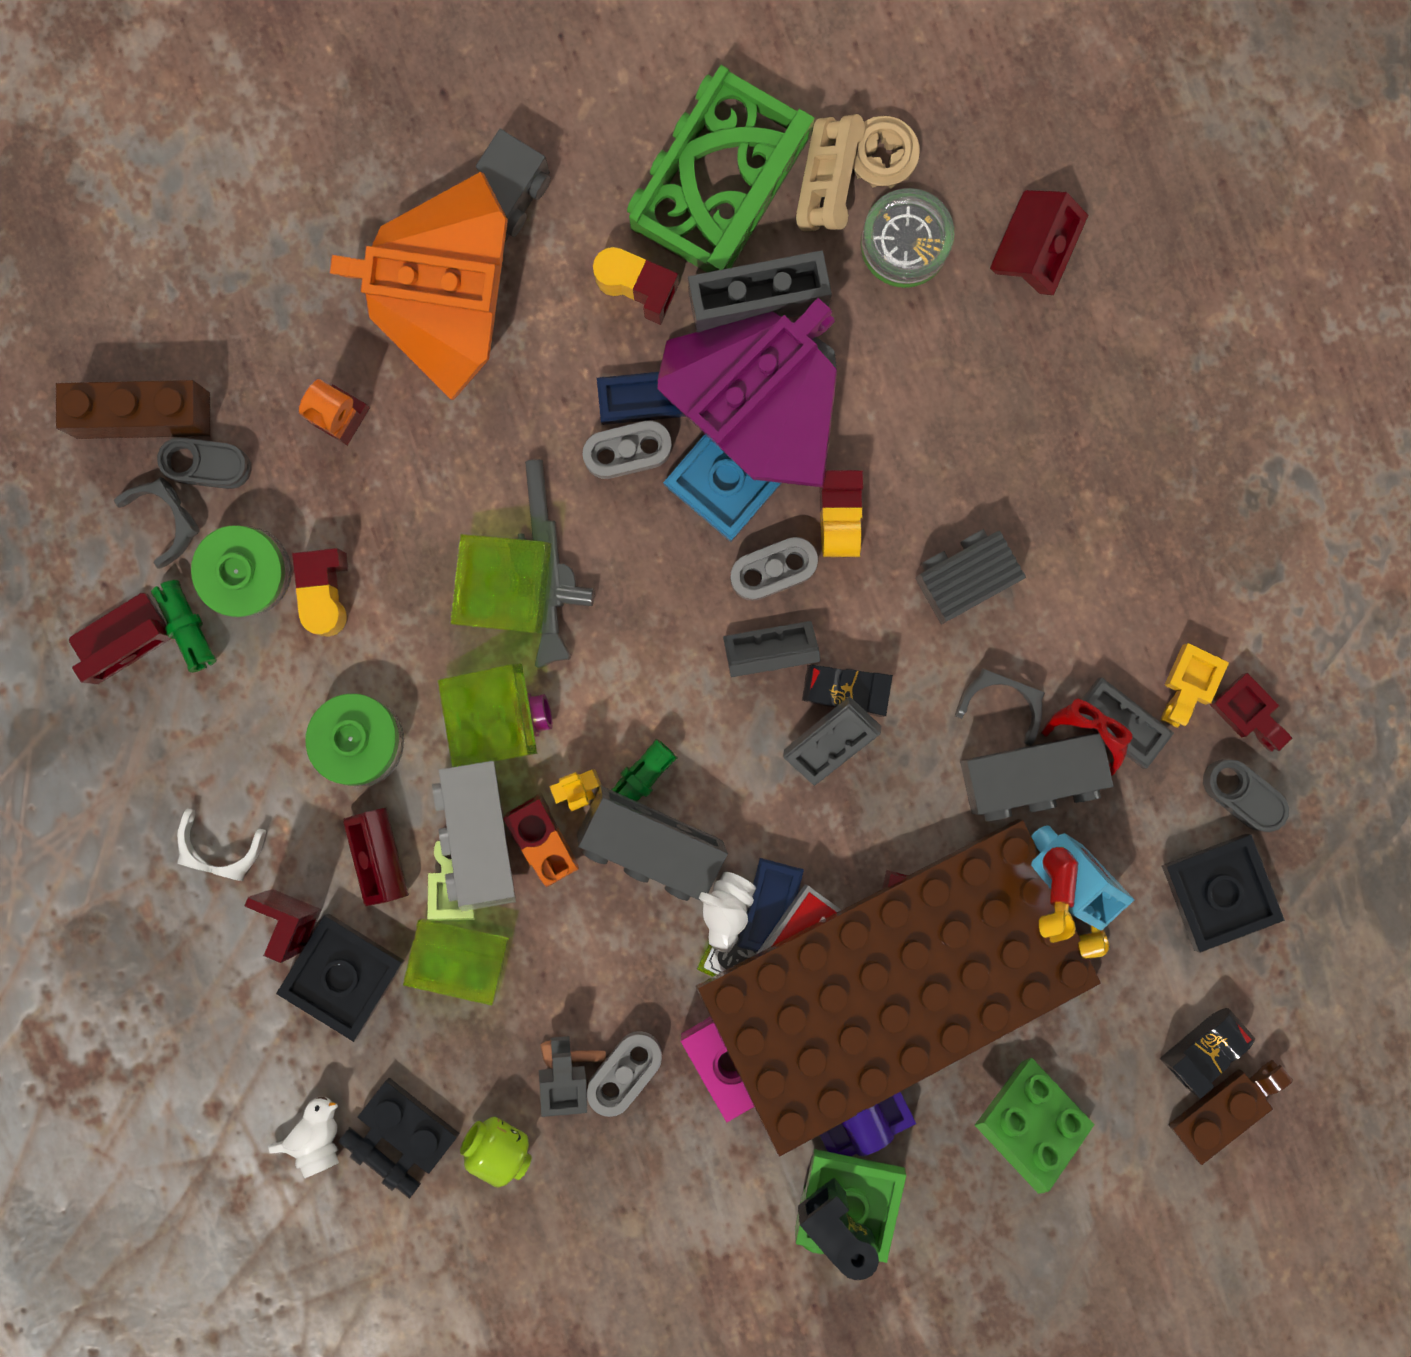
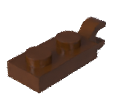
(1228, 1110)

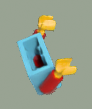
(1076, 885)

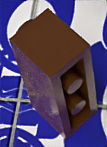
(133, 409)

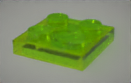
(501, 583)
(487, 715)

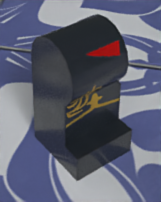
(832, 686)
(1208, 1051)
(840, 1238)

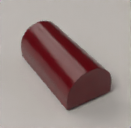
(375, 857)

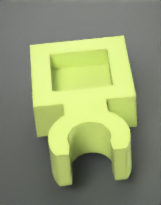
(438, 903)

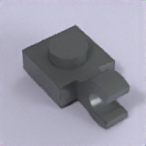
(563, 1086)

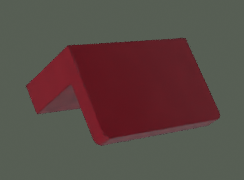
(1040, 239)
(118, 639)
(294, 922)

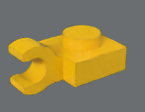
(1194, 679)
(576, 789)

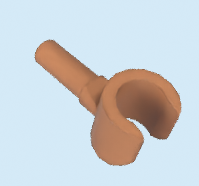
(576, 1055)

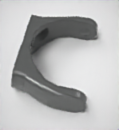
(185, 525)
(1032, 696)

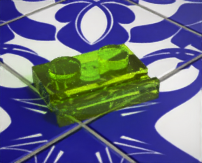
(456, 961)

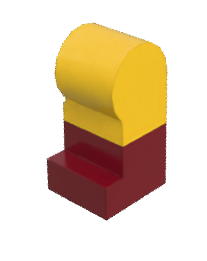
(636, 278)
(841, 513)
(318, 590)

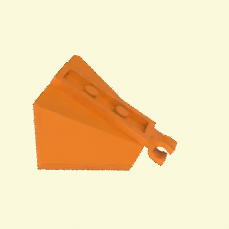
(437, 281)

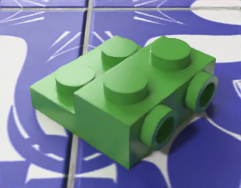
(871, 1192)

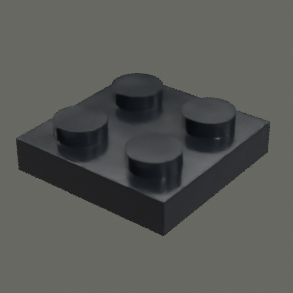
(1223, 893)
(340, 977)

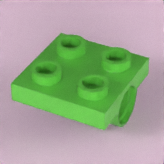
(1034, 1125)

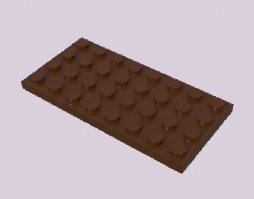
(894, 987)

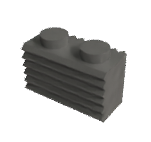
(969, 576)

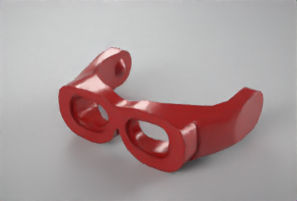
(1072, 716)

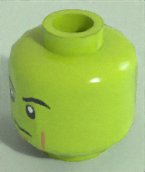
(496, 1152)

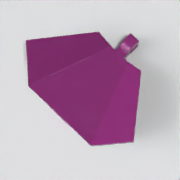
(759, 392)

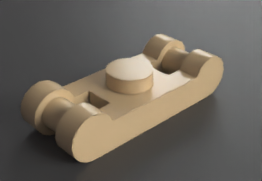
(829, 173)

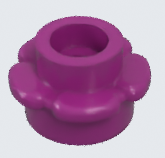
(540, 713)

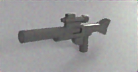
(561, 578)

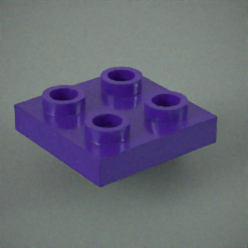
(870, 1128)

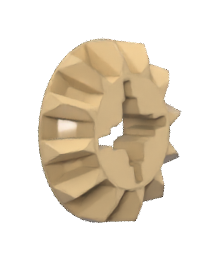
(895, 136)

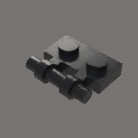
(407, 1127)

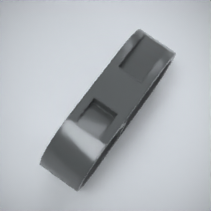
(212, 466)
(1254, 799)

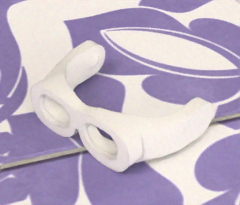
(189, 857)

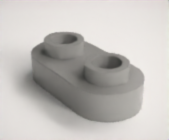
(626, 445)
(772, 567)
(625, 1072)

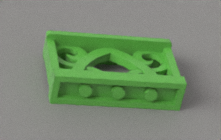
(777, 148)

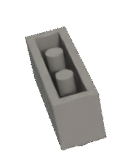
(474, 836)

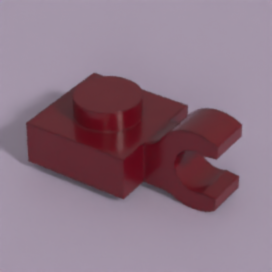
(1248, 709)

